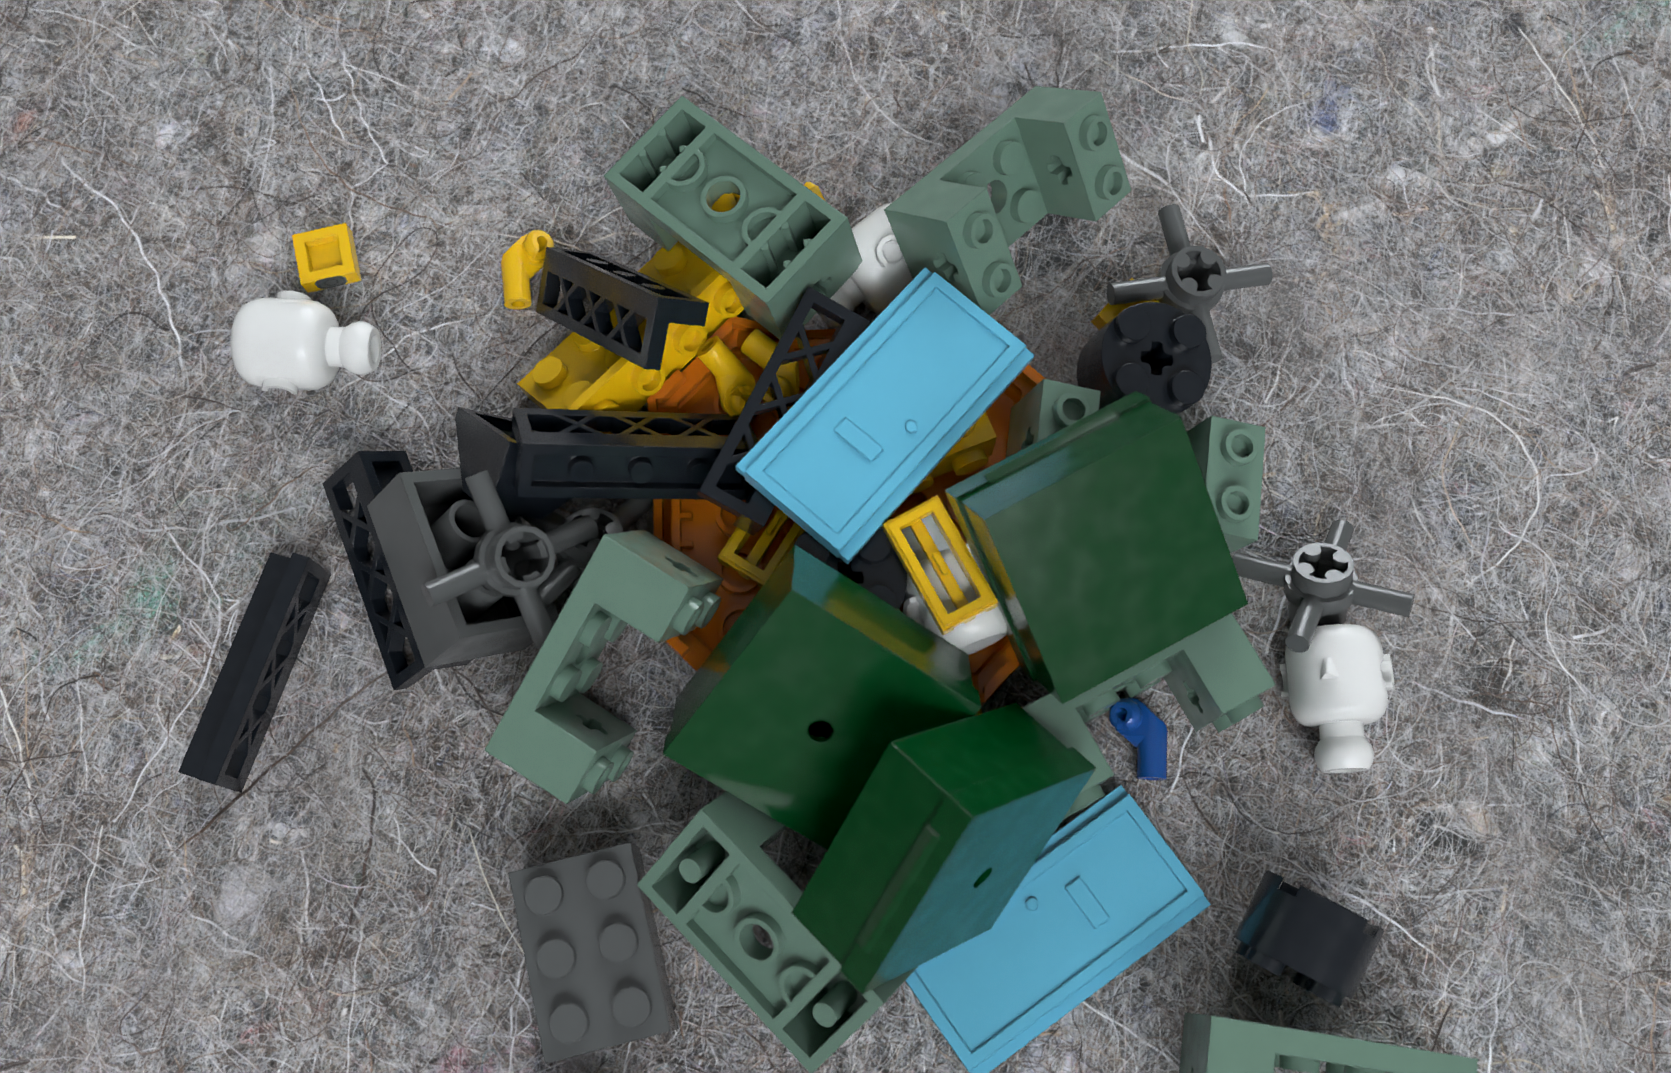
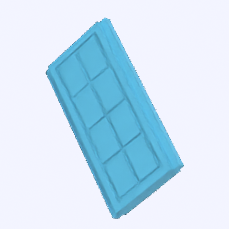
(885, 414)
(1076, 921)

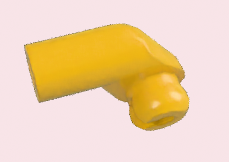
(521, 264)
(759, 349)
(731, 376)

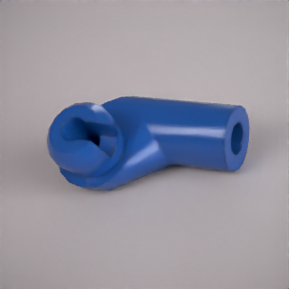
(1146, 733)

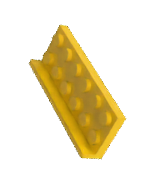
(593, 378)

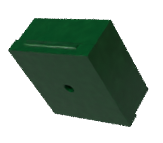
(1099, 545)
(813, 695)
(939, 842)

